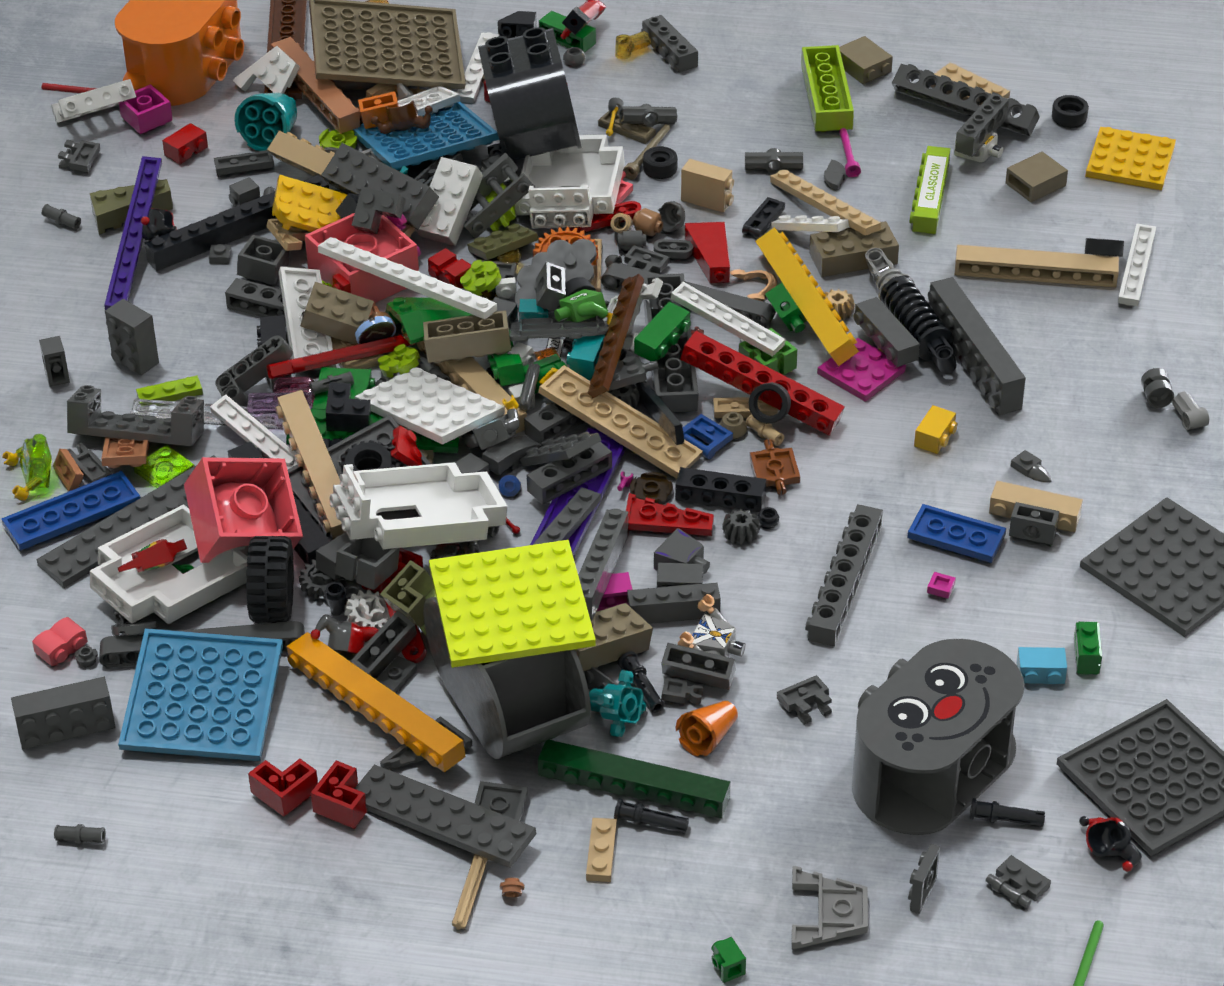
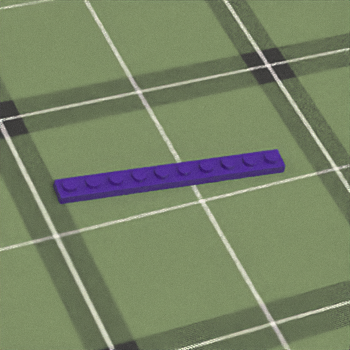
(131, 238)

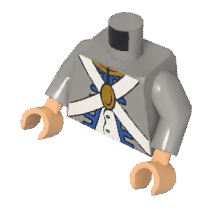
(713, 633)

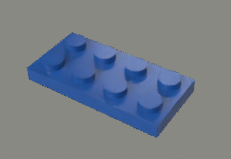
(956, 533)

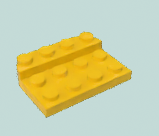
(305, 204)

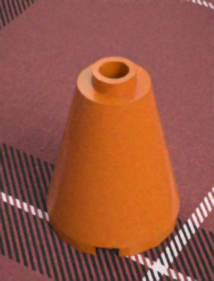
(705, 727)

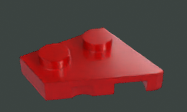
(406, 447)

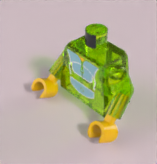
(35, 465)

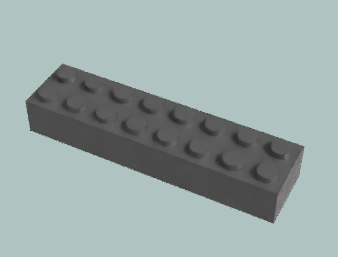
(978, 347)
(675, 379)

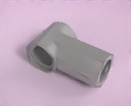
(1191, 414)

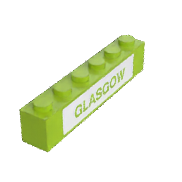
(930, 189)

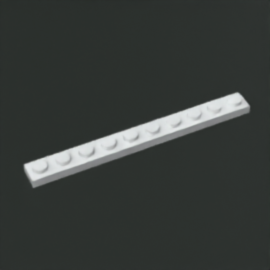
(407, 278)

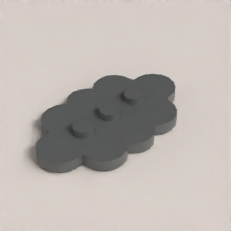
(574, 258)

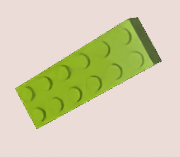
(827, 88)

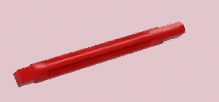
(335, 356)

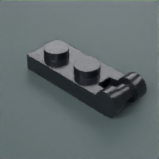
(762, 217)

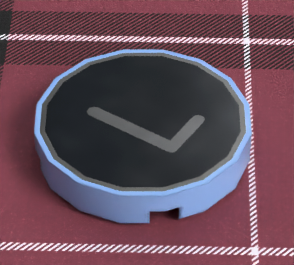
(377, 329)

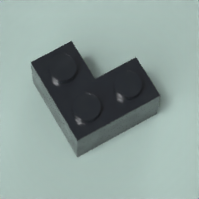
(346, 413)

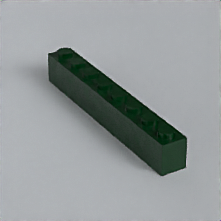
(634, 778)

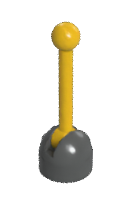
(615, 110)

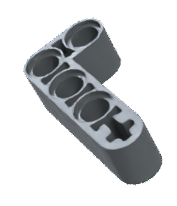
(252, 369)

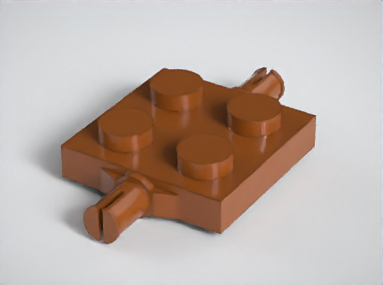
(775, 466)

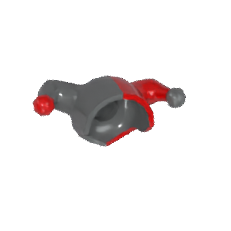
(344, 635)

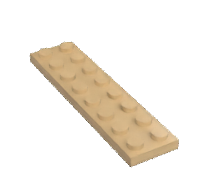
(619, 422)

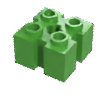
(783, 361)

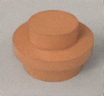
(512, 887)

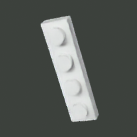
(816, 223)

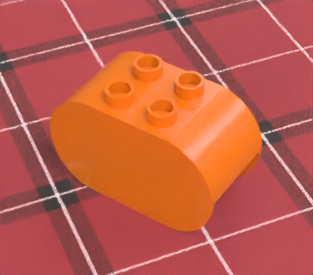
(179, 44)

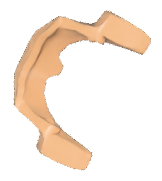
(772, 281)

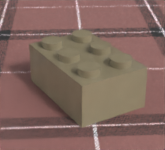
(335, 312)

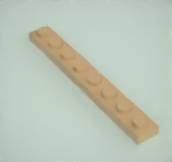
(825, 202)

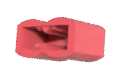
(59, 641)

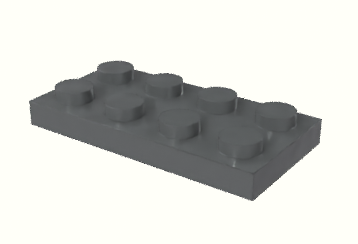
(560, 448)

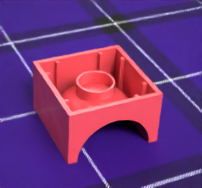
(387, 243)
(240, 500)

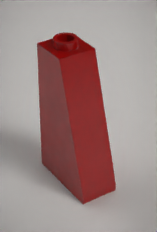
(710, 249)

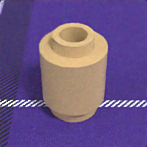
(616, 220)

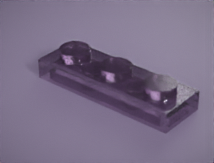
(266, 402)

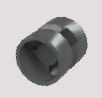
(1157, 387)

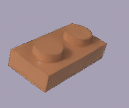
(67, 470)

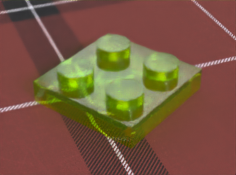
(163, 466)

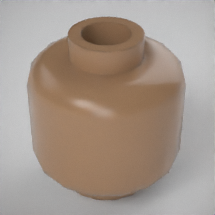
(648, 221)

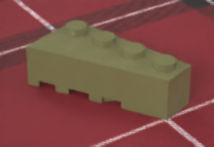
(112, 205)

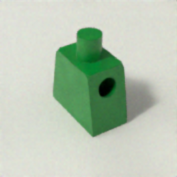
(789, 313)

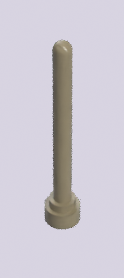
(633, 169)

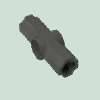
(638, 114)
(773, 160)

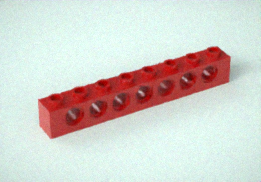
(748, 374)

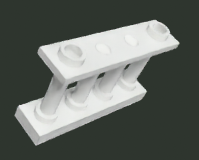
(93, 101)

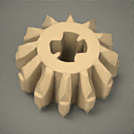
(842, 302)

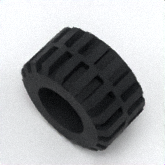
(368, 456)

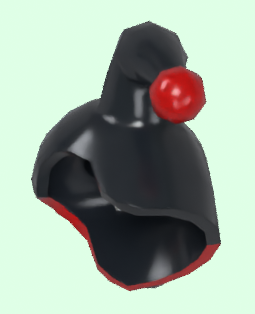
(157, 223)
(1111, 838)

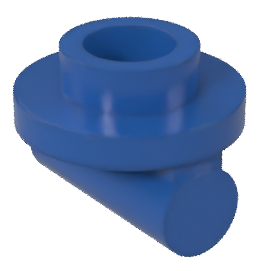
(509, 485)

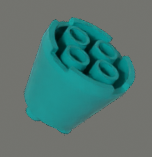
(263, 116)

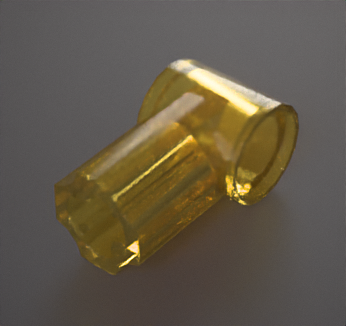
(626, 44)

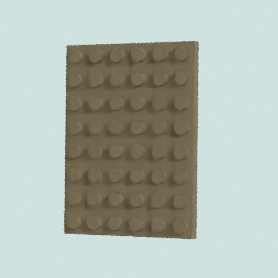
(386, 43)

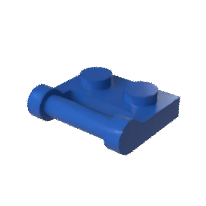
(709, 432)

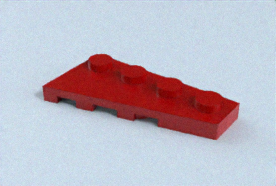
(655, 517)

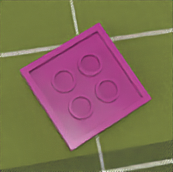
(862, 373)

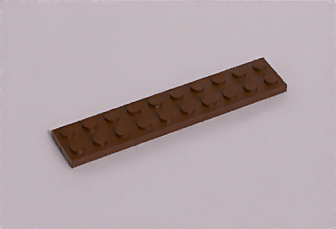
(287, 20)

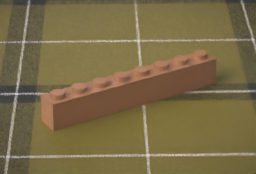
(321, 92)

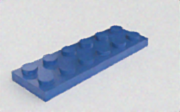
(70, 510)

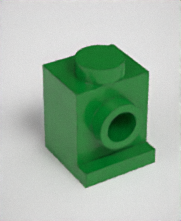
(728, 959)

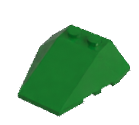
(414, 311)

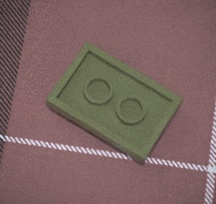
(502, 241)

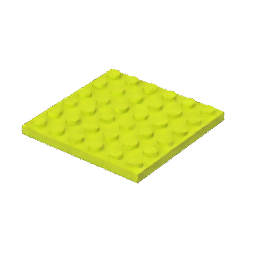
(511, 603)

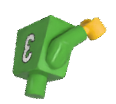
(583, 306)

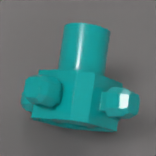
(619, 703)

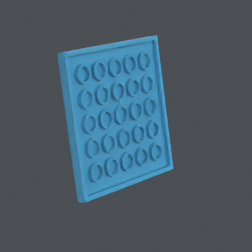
(449, 132)
(201, 695)

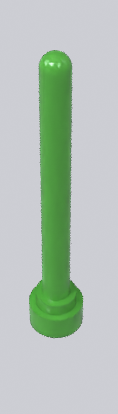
(1089, 953)

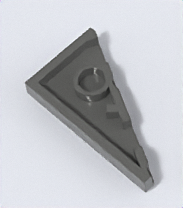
(405, 755)

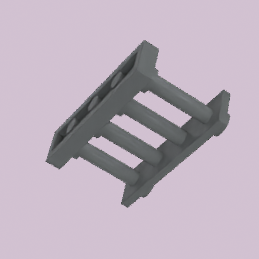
(505, 198)

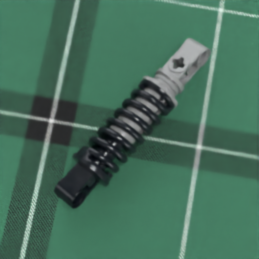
(912, 311)

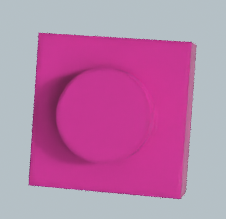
(941, 585)

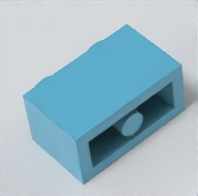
(1042, 665)

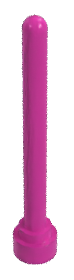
(852, 167)

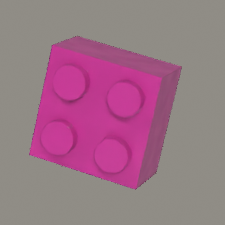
(146, 110)

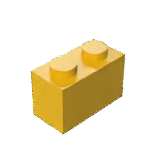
(935, 429)

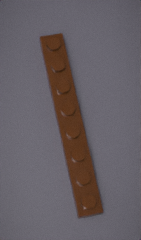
(615, 336)

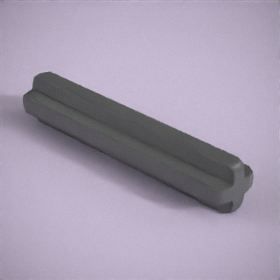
(529, 386)

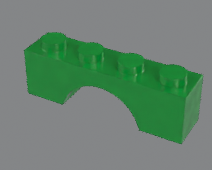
(506, 367)

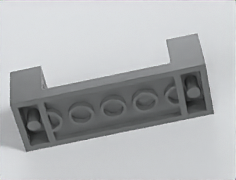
(86, 418)

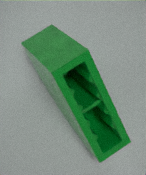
(362, 381)

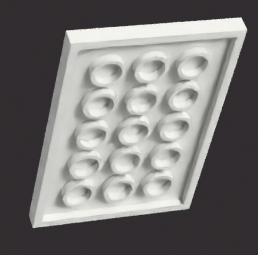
(431, 405)

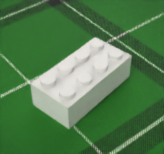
(456, 187)

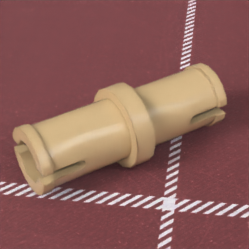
(765, 430)

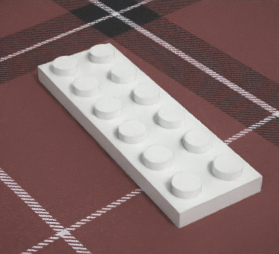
(296, 289)

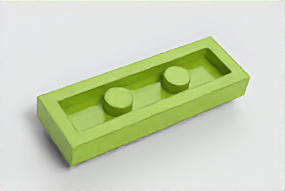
(172, 390)

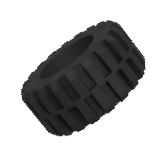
(270, 579)

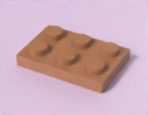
(124, 452)

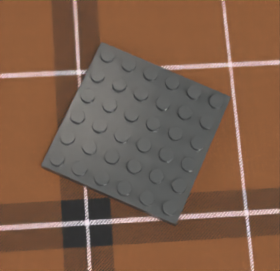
(1165, 565)
(1152, 775)

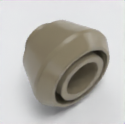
(735, 423)

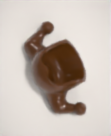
(403, 118)

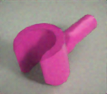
(625, 481)

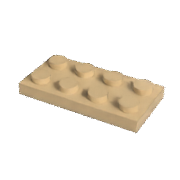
(957, 74)

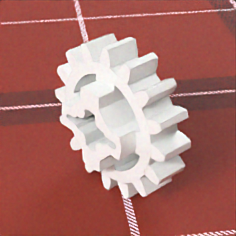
(359, 606)

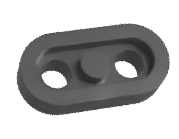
(674, 248)

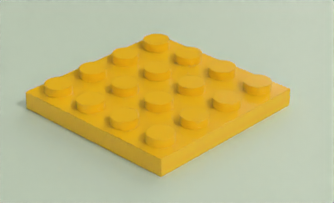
(1130, 158)

